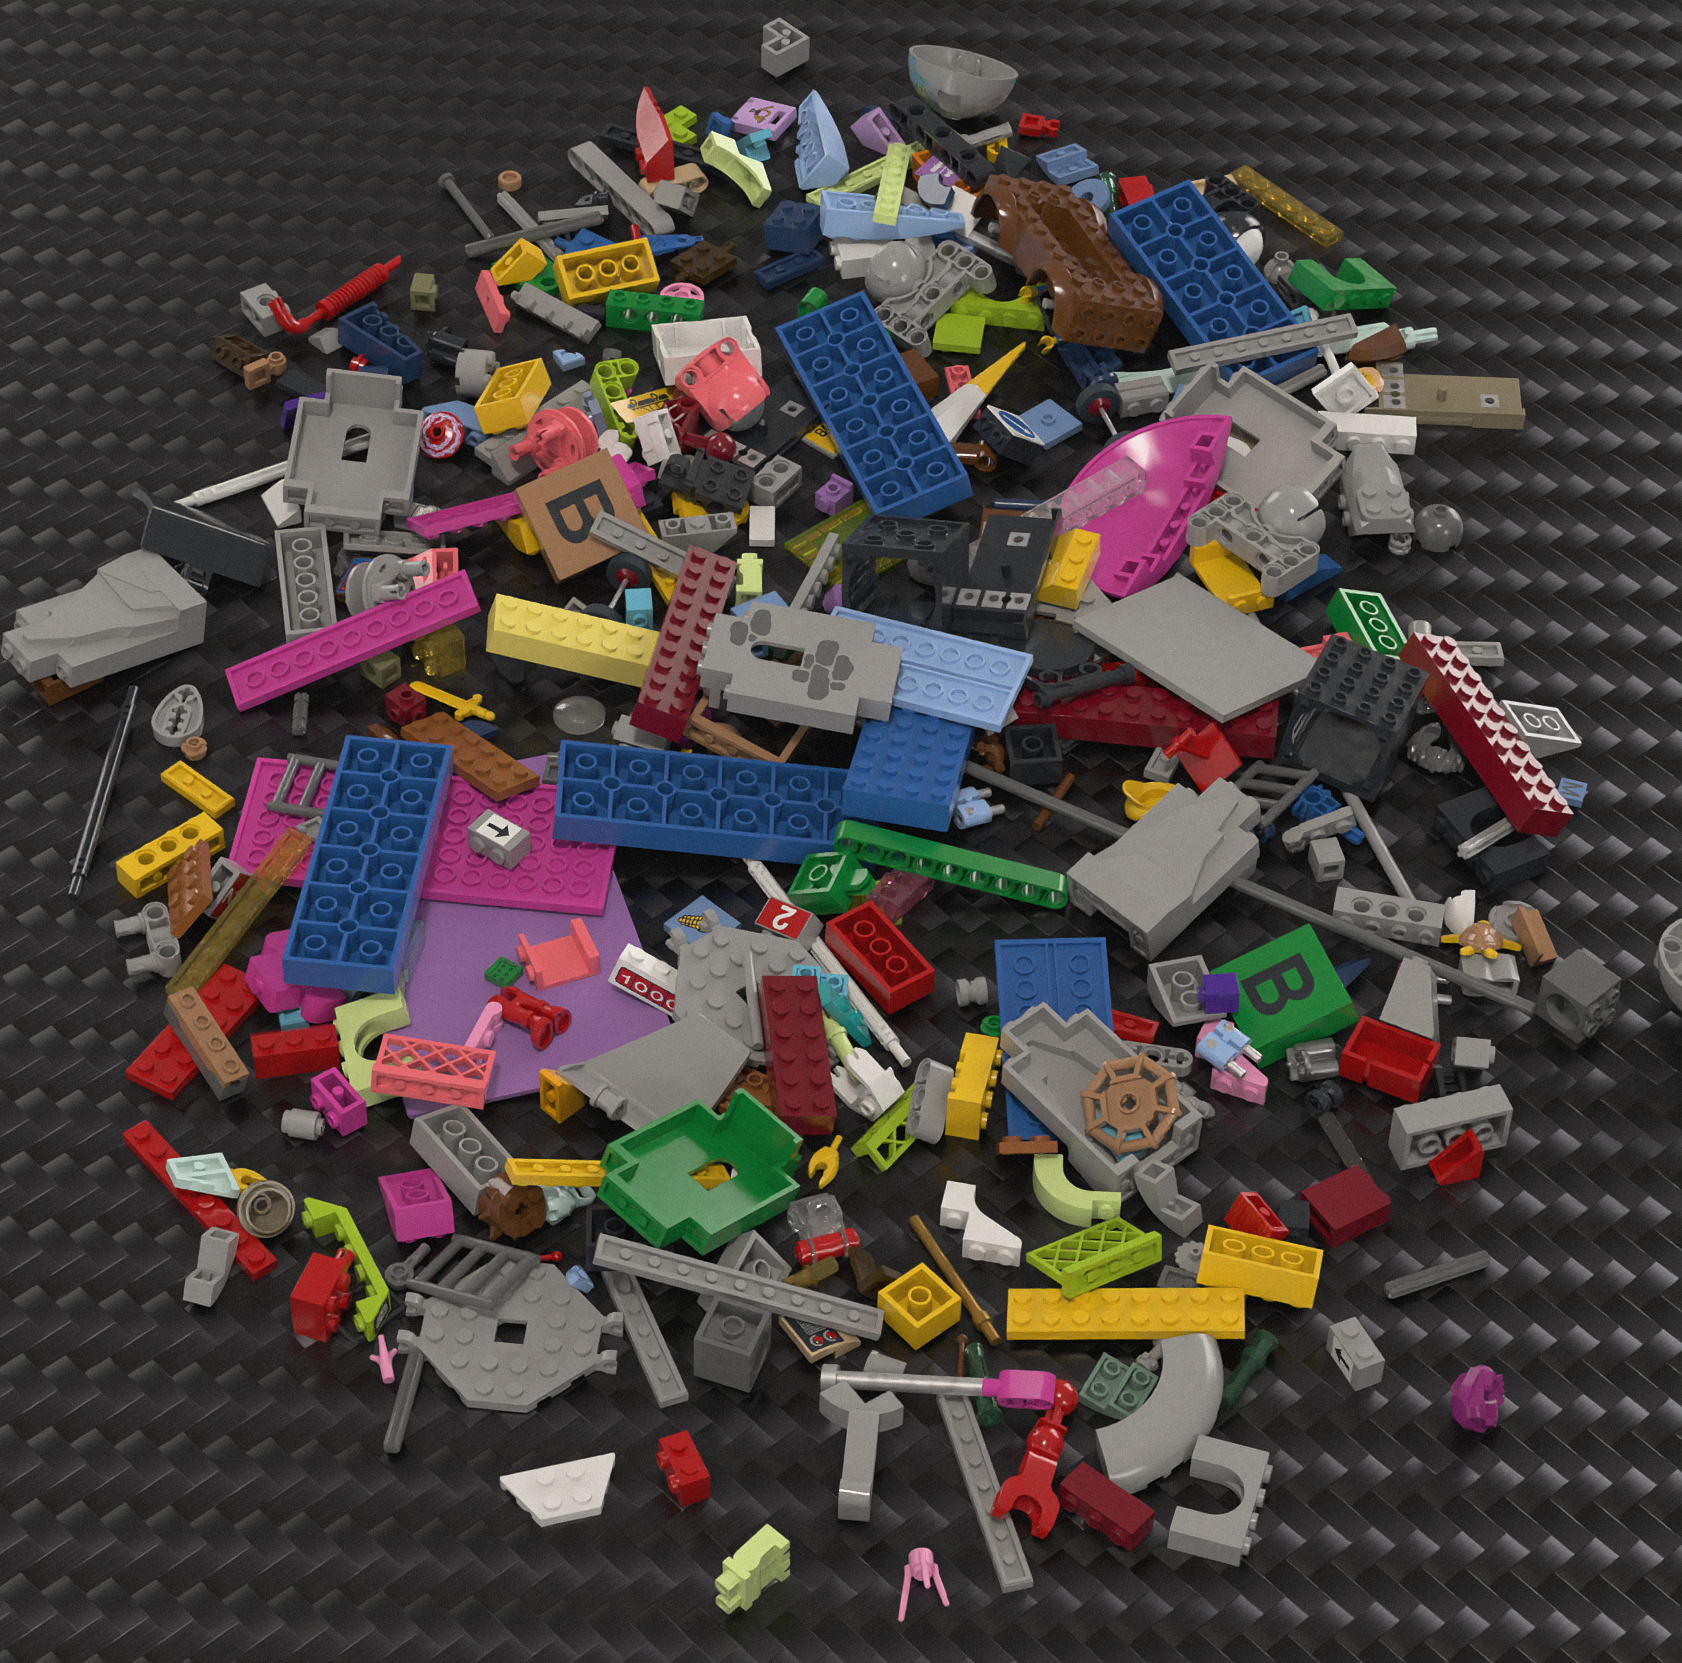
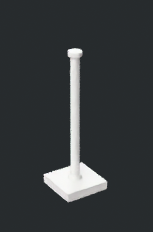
(1346, 387)

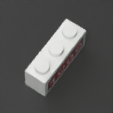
(645, 978)

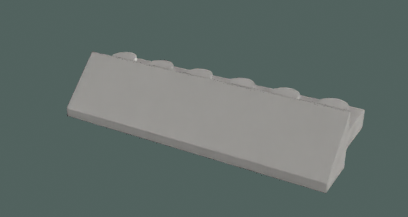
(495, 449)

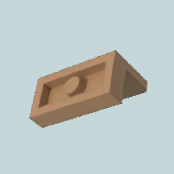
(1533, 937)

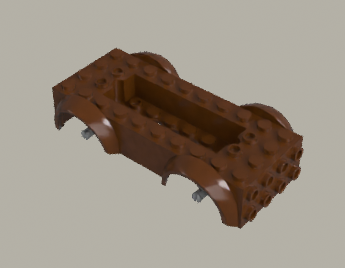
(1067, 247)

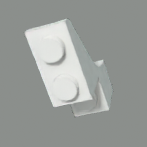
(982, 1236)

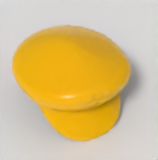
(1143, 797)

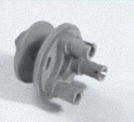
(381, 581)

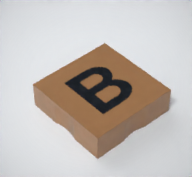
(564, 507)

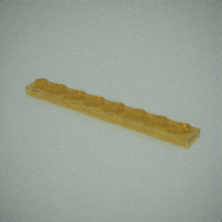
(241, 912)

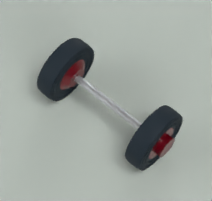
(1098, 405)
(623, 573)

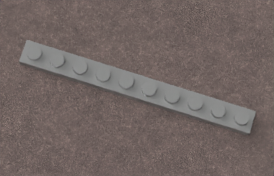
(738, 1286)

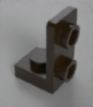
(869, 1278)

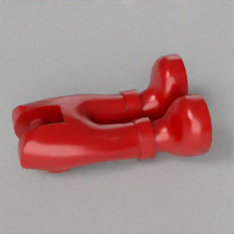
(533, 1015)

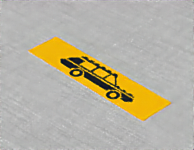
(642, 404)

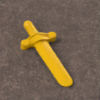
(464, 707)

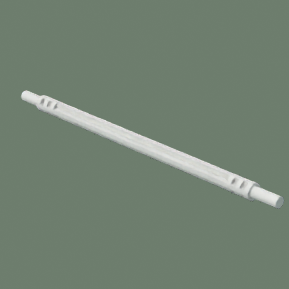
(260, 477)
(832, 966)

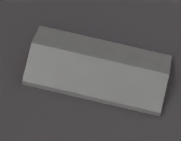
(390, 542)

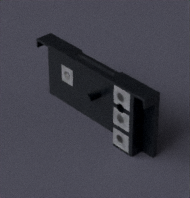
(776, 429)
(1006, 576)

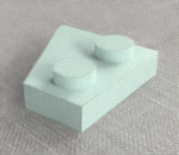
(203, 1174)

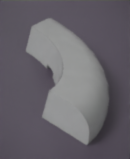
(1171, 1419)

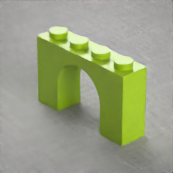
(1003, 314)

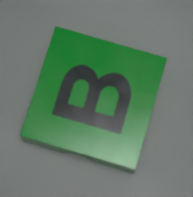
(1288, 994)

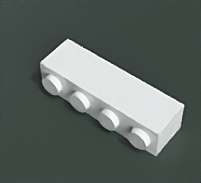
(1393, 432)

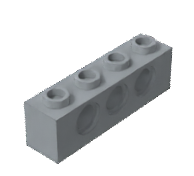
(1390, 915)

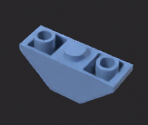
(466, 414)

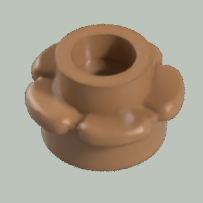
(194, 748)

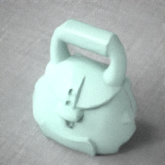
(563, 1200)

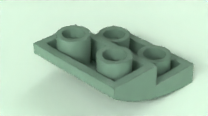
(1116, 1388)

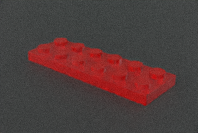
(166, 1063)

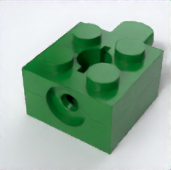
(829, 882)

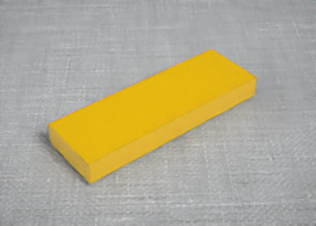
(197, 789)

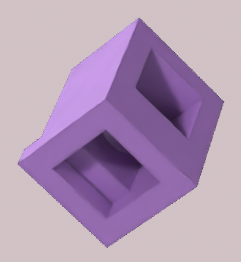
(834, 495)

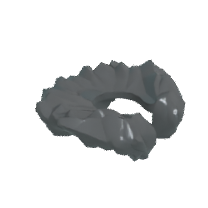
(1435, 757)

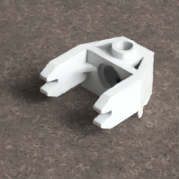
(881, 1085)

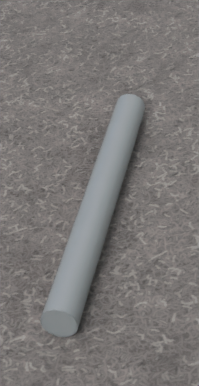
(752, 1000)

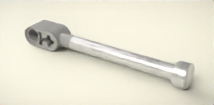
(974, 238)

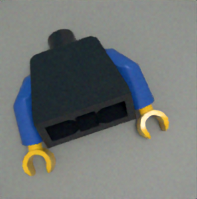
(1040, 293)

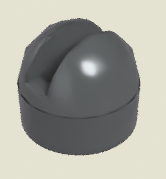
(611, 354)

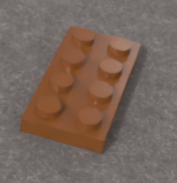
(189, 888)

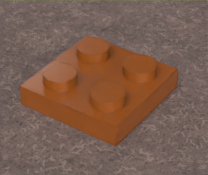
(1014, 1146)

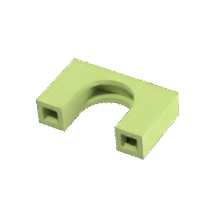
(357, 1026)

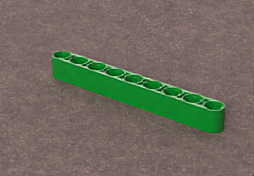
(952, 864)

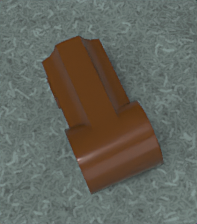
(979, 454)

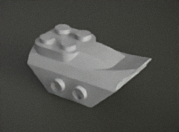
(1373, 493)

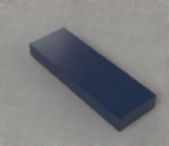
(788, 268)

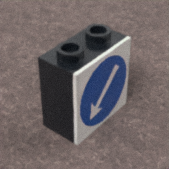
(1009, 435)

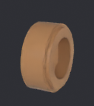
(509, 181)

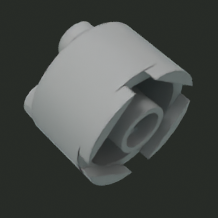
(474, 371)

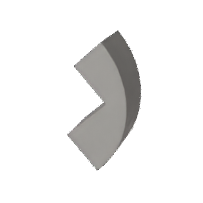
(1159, 1190)
(213, 1266)
(839, 1398)

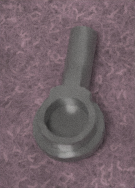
(398, 1273)

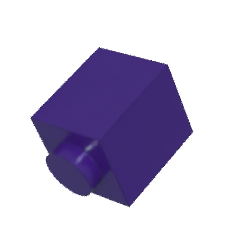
(1219, 993)

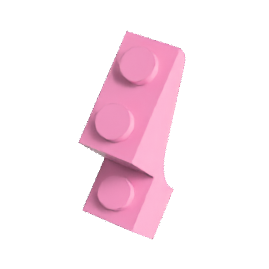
(1250, 1087)

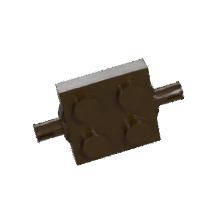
(703, 262)

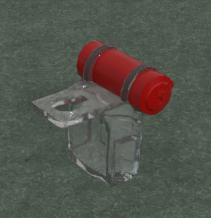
(820, 1229)

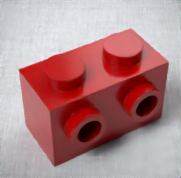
(683, 1468)

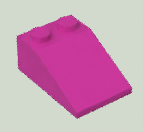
(417, 1205)

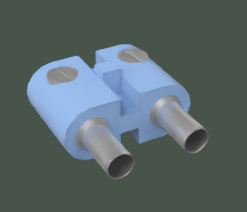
(971, 811)
(1224, 1046)

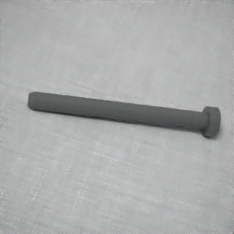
(447, 182)

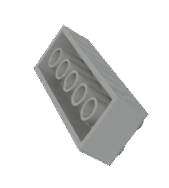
(305, 581)

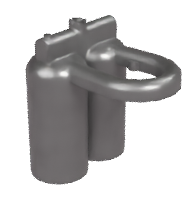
(1312, 1060)

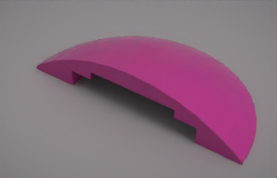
(1150, 529)

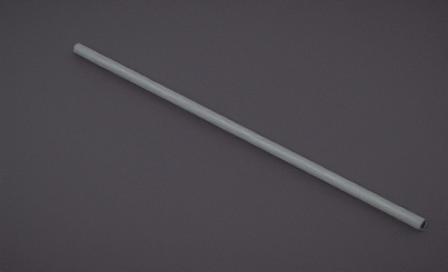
(1367, 827)

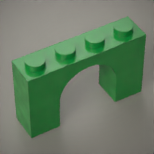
(1353, 287)

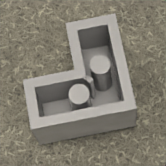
(783, 47)

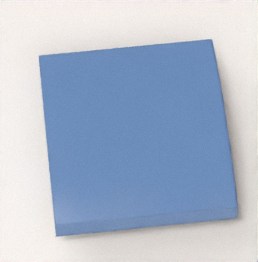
(1067, 164)

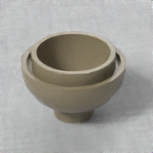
(275, 1214)

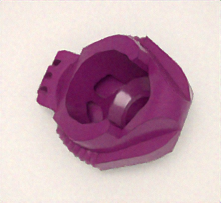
(1477, 1398)

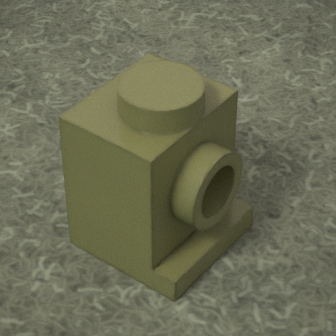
(423, 292)

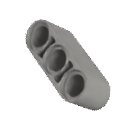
(929, 1101)

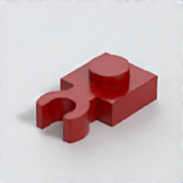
(1035, 125)

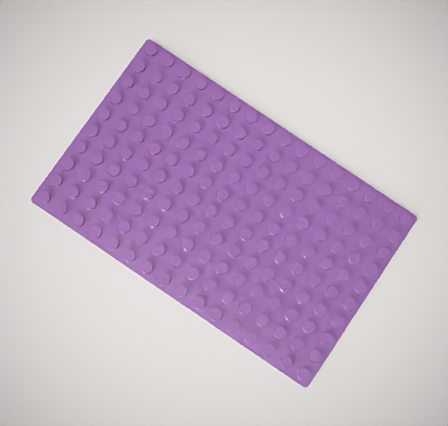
(452, 992)

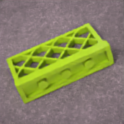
(1097, 1266)

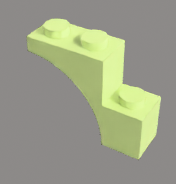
(746, 172)

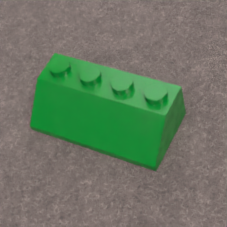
(1366, 621)

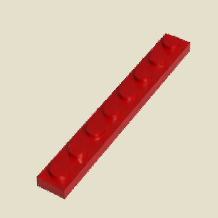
(204, 1207)

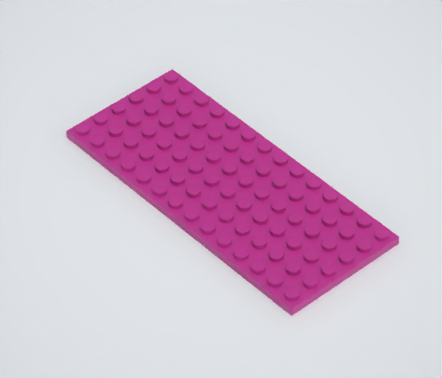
(549, 878)

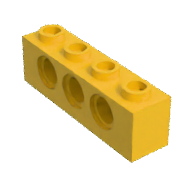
(149, 865)

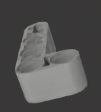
(858, 1465)

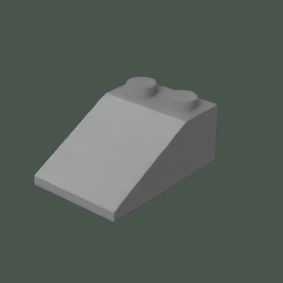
(1540, 728)
(1174, 990)

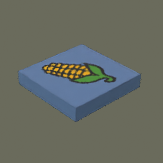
(691, 916)

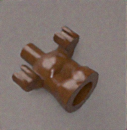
(992, 749)

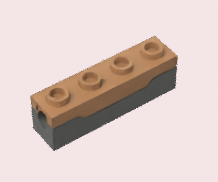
(206, 1043)

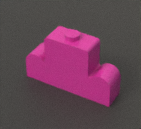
(265, 980)

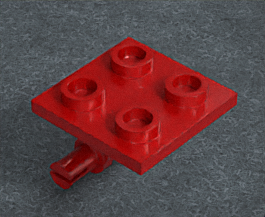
(1204, 755)

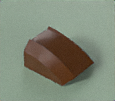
(1380, 347)

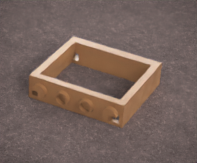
(731, 745)

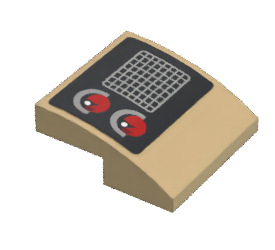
(816, 1340)

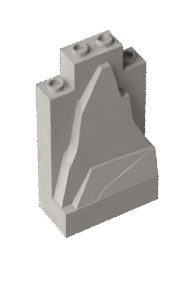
(119, 620)
(1170, 864)
(1058, 1061)

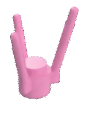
(922, 1567)

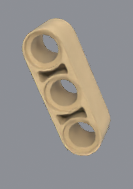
(686, 175)

